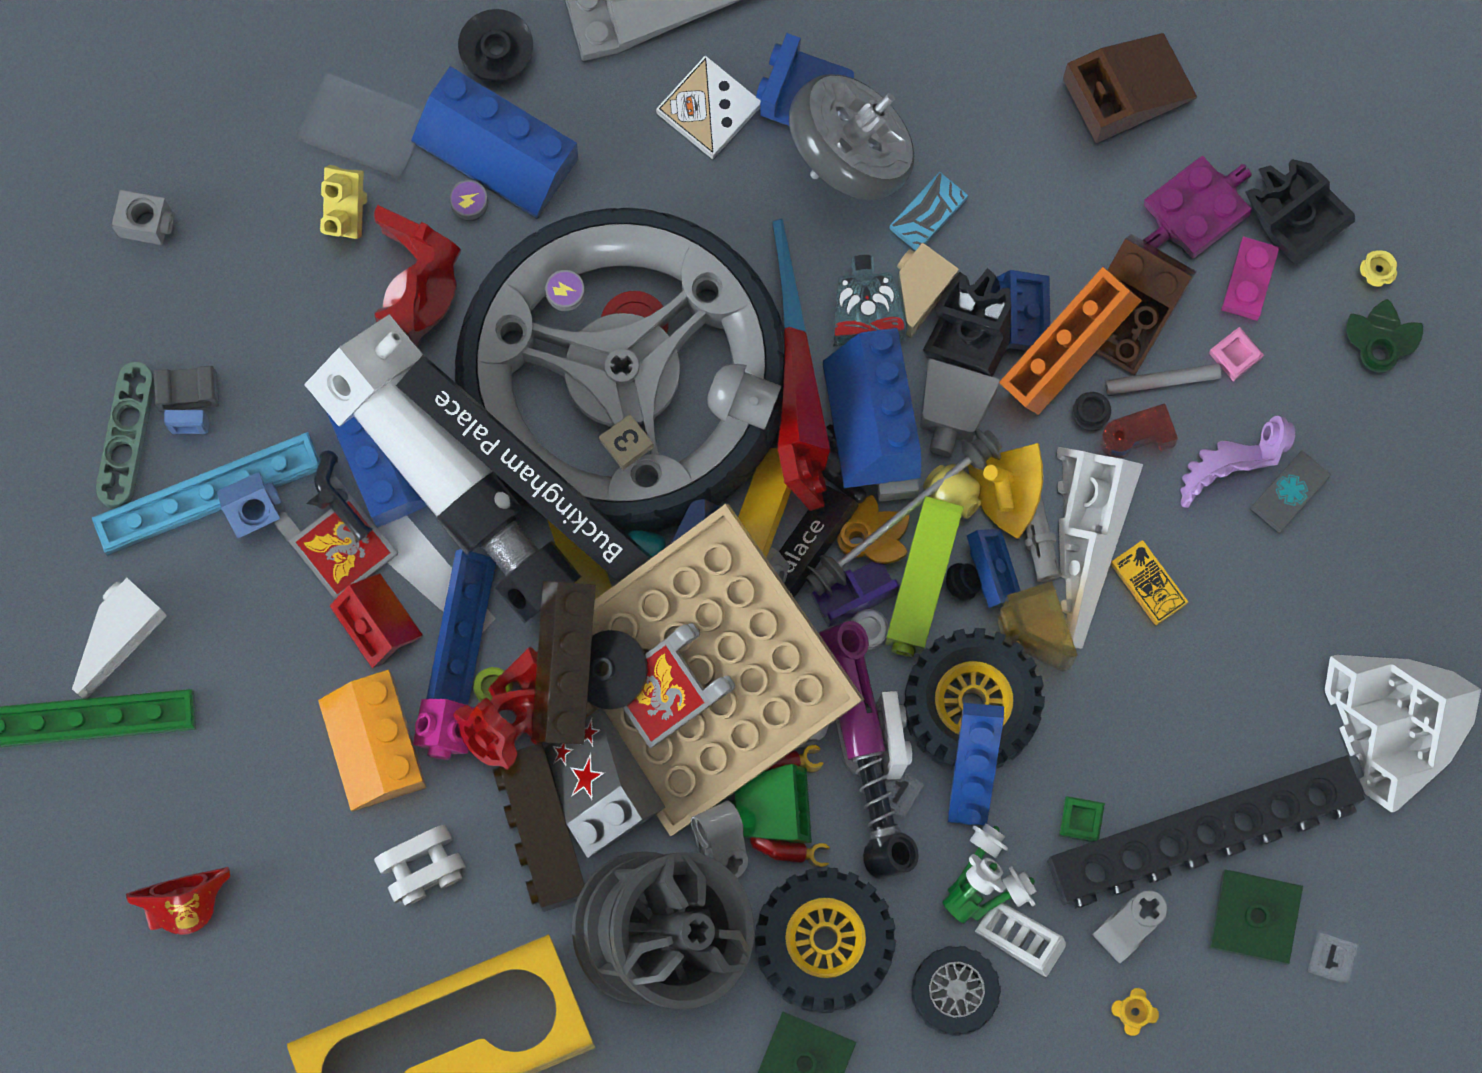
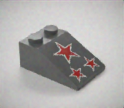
(601, 786)

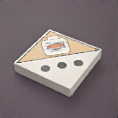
(708, 107)

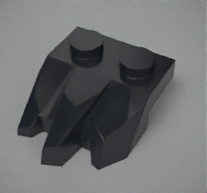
(1299, 209)
(972, 324)

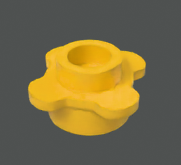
(1146, 1015)

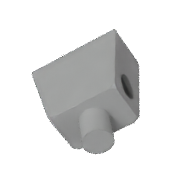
(954, 404)

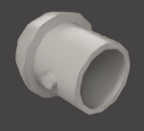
(742, 396)

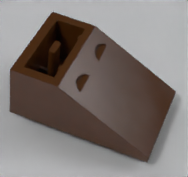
(1127, 84)
(1159, 284)

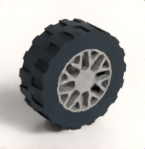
(955, 990)

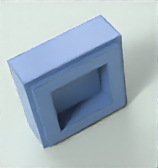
(186, 421)

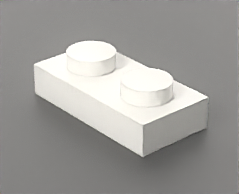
(892, 721)

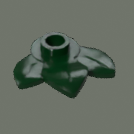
(1383, 332)

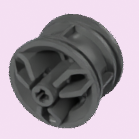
(693, 909)

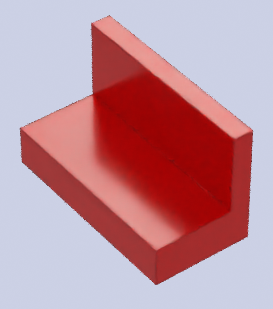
(375, 619)

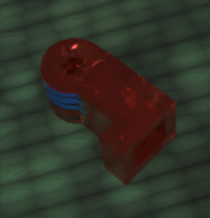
(1139, 430)

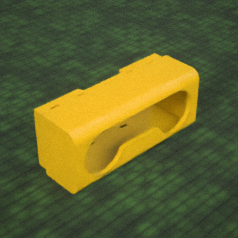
(565, 1040)

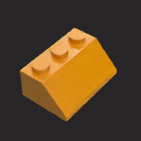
(371, 741)

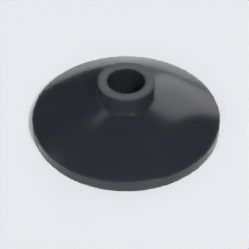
(492, 29)
(625, 674)

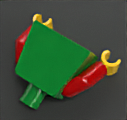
(778, 811)

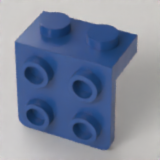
(789, 74)

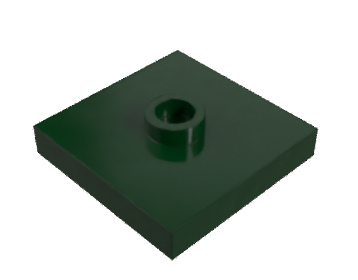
(1256, 917)
(805, 1048)

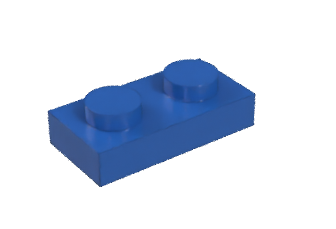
(993, 565)

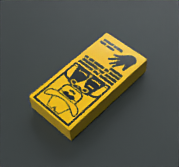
(1149, 582)

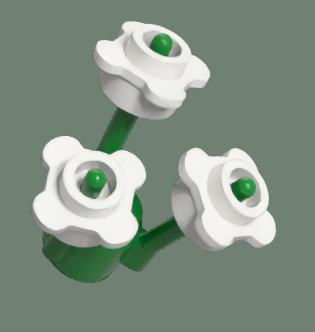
(985, 877)

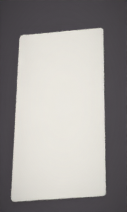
(421, 562)

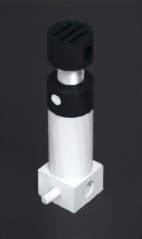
(450, 479)

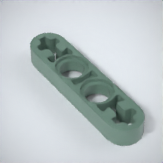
(119, 434)

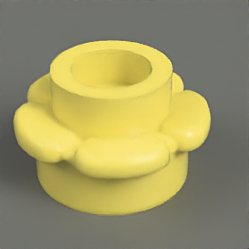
(1382, 259)

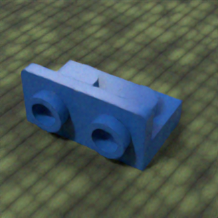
(1028, 306)

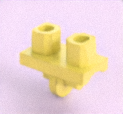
(342, 202)

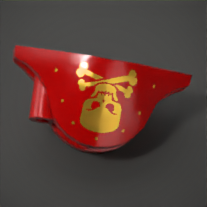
(180, 903)

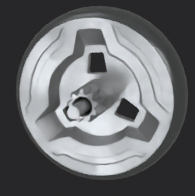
(866, 152)

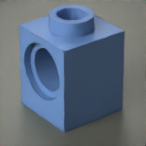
(248, 519)

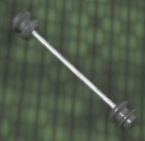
(831, 571)

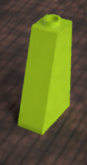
(923, 577)

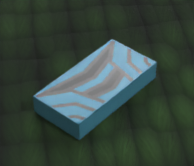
(928, 211)

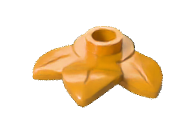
(864, 523)

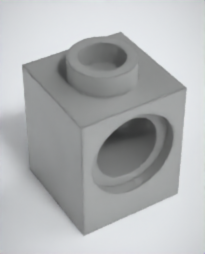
(131, 206)

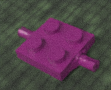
(1197, 207)

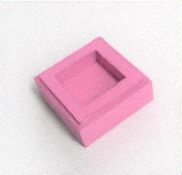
(1236, 354)

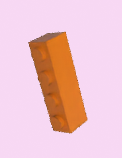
(1070, 341)

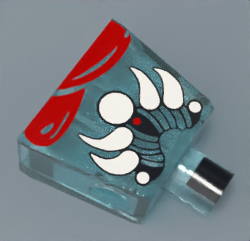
(866, 302)

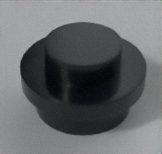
(1092, 410)
(963, 581)

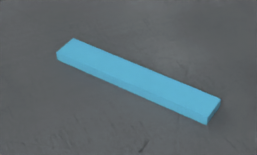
(199, 495)

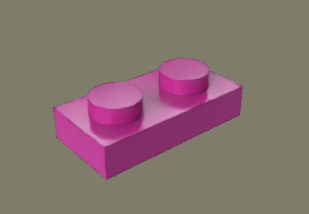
(1250, 278)

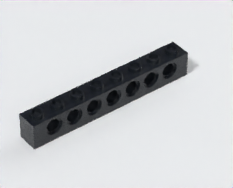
(1333, 777)

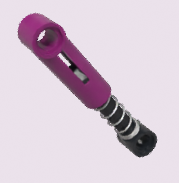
(889, 850)

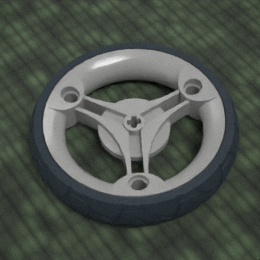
(624, 340)

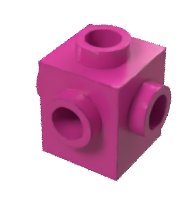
(438, 729)

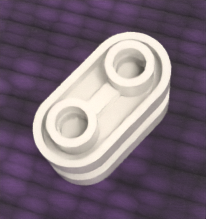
(412, 886)

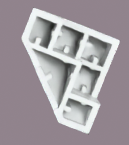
(1400, 721)

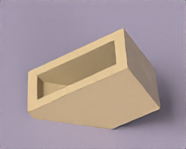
(922, 283)

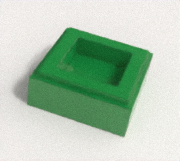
(1081, 819)

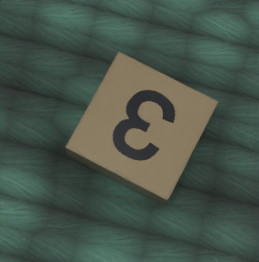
(626, 442)

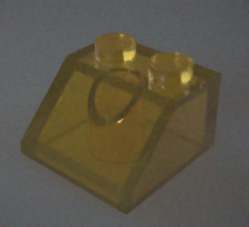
(1038, 625)

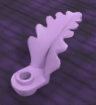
(1276, 438)

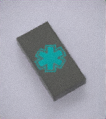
(1290, 491)

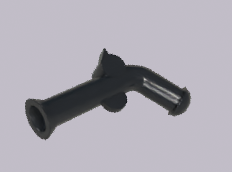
(337, 498)

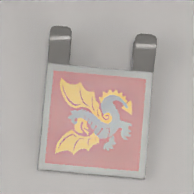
(332, 550)
(672, 690)

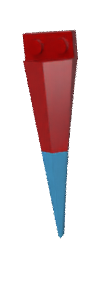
(803, 433)

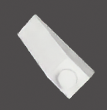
(117, 631)

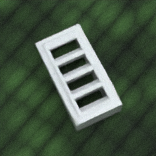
(1050, 955)

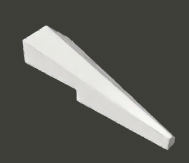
(1094, 508)

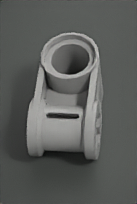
(721, 836)
(1127, 929)

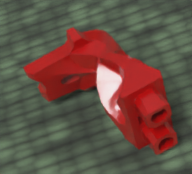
(425, 290)
(485, 730)

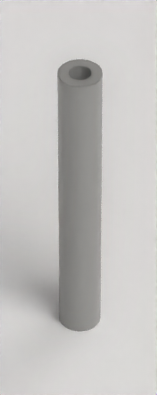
(1163, 379)

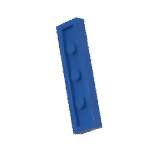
(461, 627)
(975, 763)

